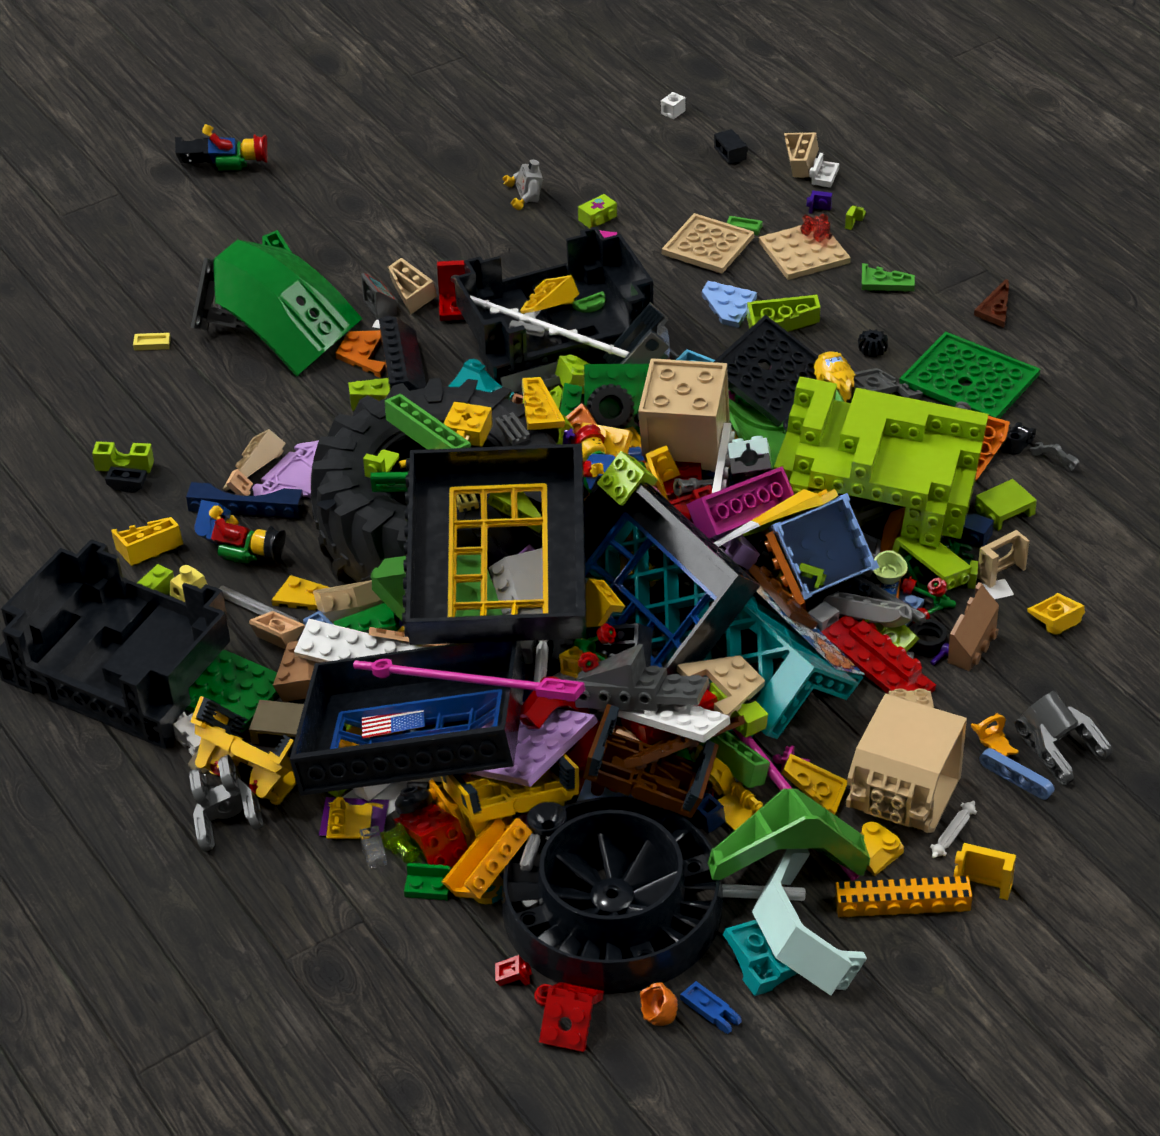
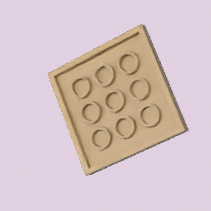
(708, 243)
(801, 254)

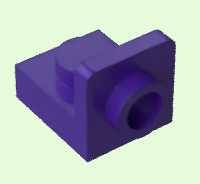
(819, 200)

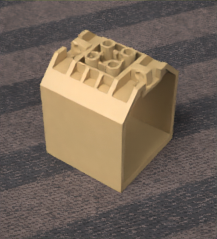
(907, 763)

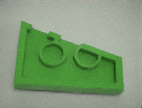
(889, 281)

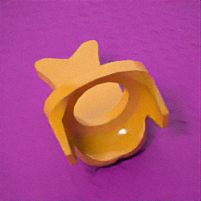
(993, 736)

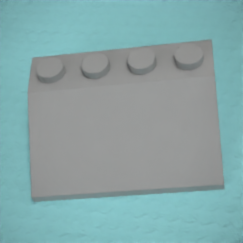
(519, 579)

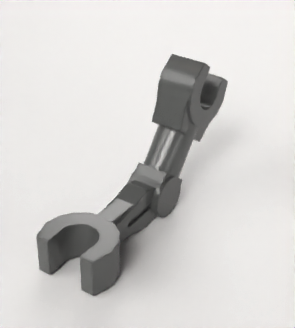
(1067, 460)

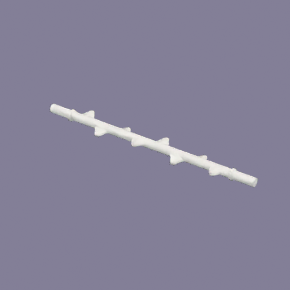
(553, 330)

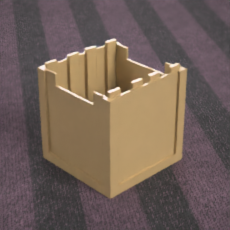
(685, 410)

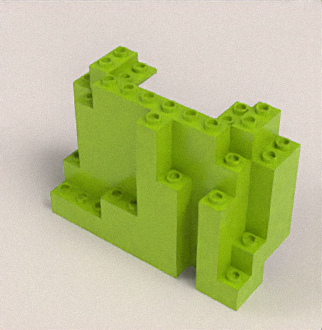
(886, 453)

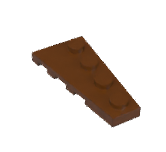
(782, 597)

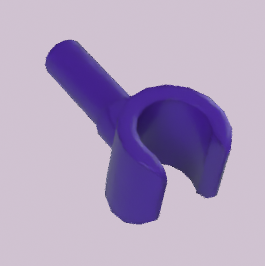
(944, 651)

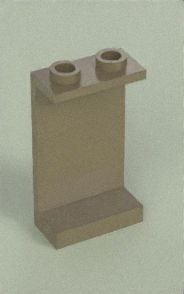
(275, 719)

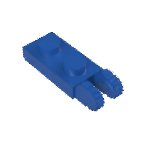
(710, 1006)

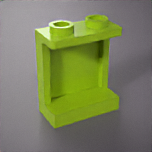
(1005, 502)

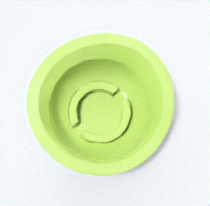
(891, 567)

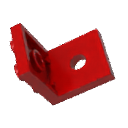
(446, 286)
(570, 1002)

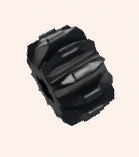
(873, 342)

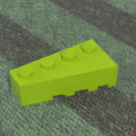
(787, 312)
(374, 388)

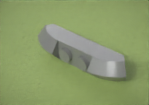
(875, 610)

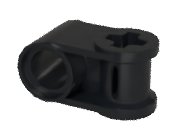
(1019, 438)

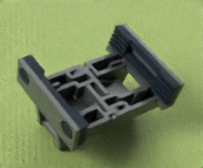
(644, 339)

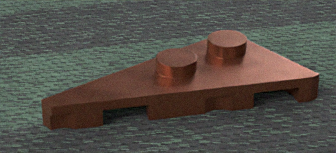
(995, 305)

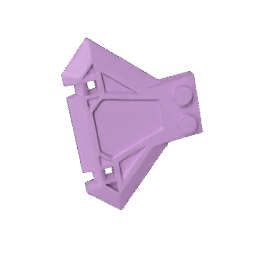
(290, 472)

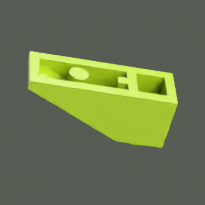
(526, 509)

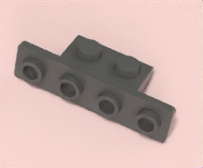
(546, 372)

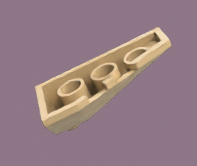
(259, 452)

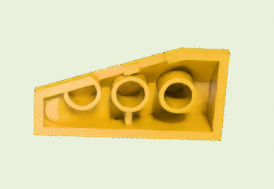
(551, 293)

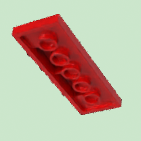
(877, 656)

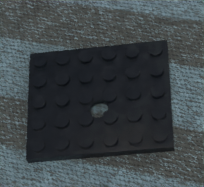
(772, 389)

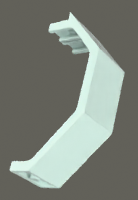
(794, 942)

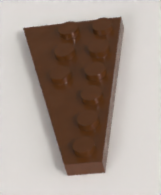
(670, 745)

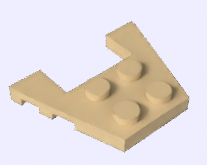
(731, 675)

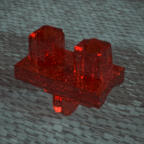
(818, 225)

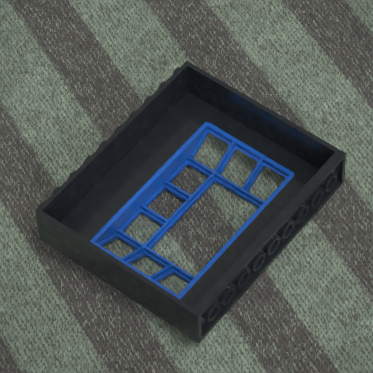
(687, 548)
(348, 694)

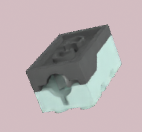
(749, 458)

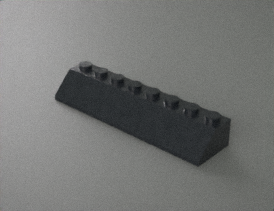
(401, 353)

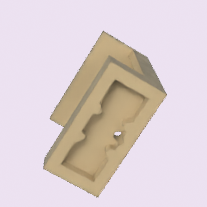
(989, 561)

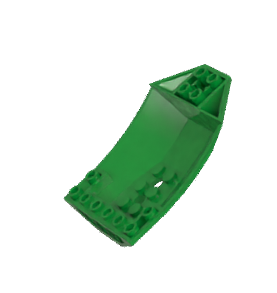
(261, 290)

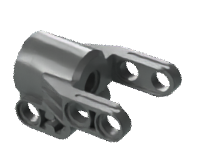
(1049, 722)
(221, 801)

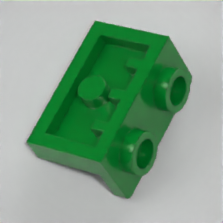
(426, 881)

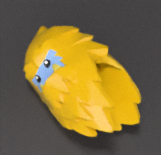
(834, 368)

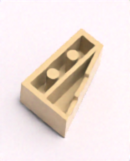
(802, 151)

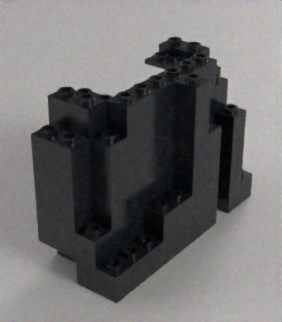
(595, 266)
(111, 642)

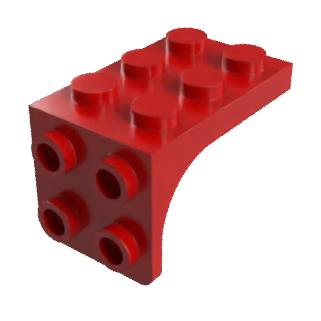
(436, 833)

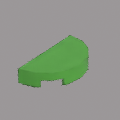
(590, 303)

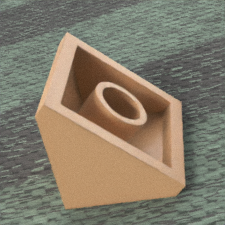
(276, 628)

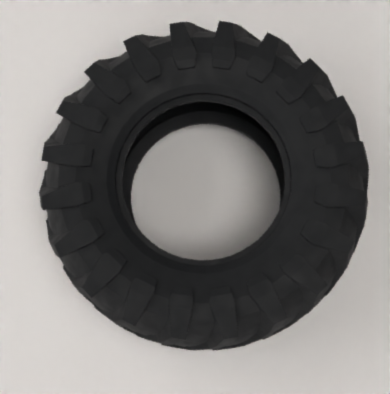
(370, 525)

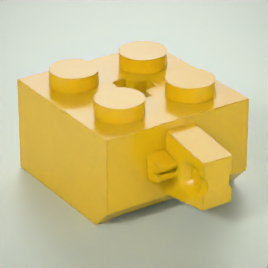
(470, 422)

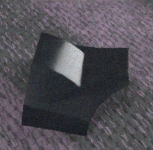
(125, 479)

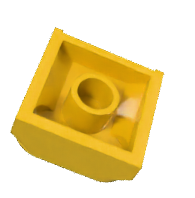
(1058, 613)
(720, 776)
(881, 845)

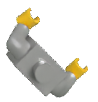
(527, 182)

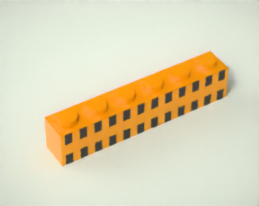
(903, 896)

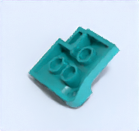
(475, 370)
(756, 959)

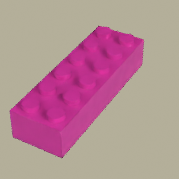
(740, 502)

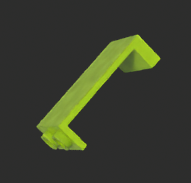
(939, 560)

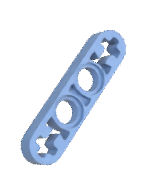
(996, 763)

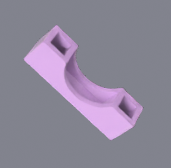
(740, 550)

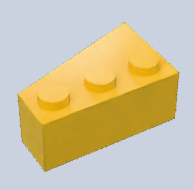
(147, 541)

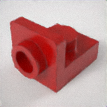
(512, 970)

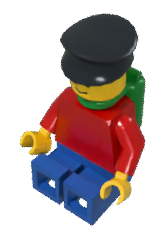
(236, 541)

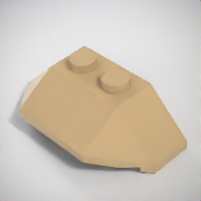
(346, 599)

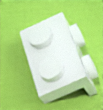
(823, 172)

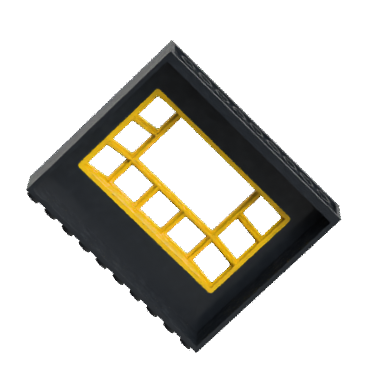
(432, 548)

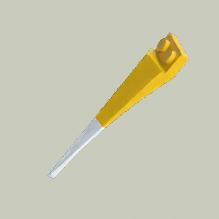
(798, 503)

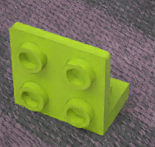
(624, 477)

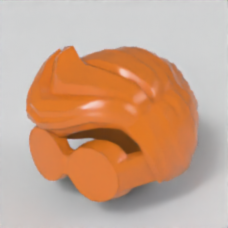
(658, 1004)

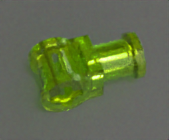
(399, 842)

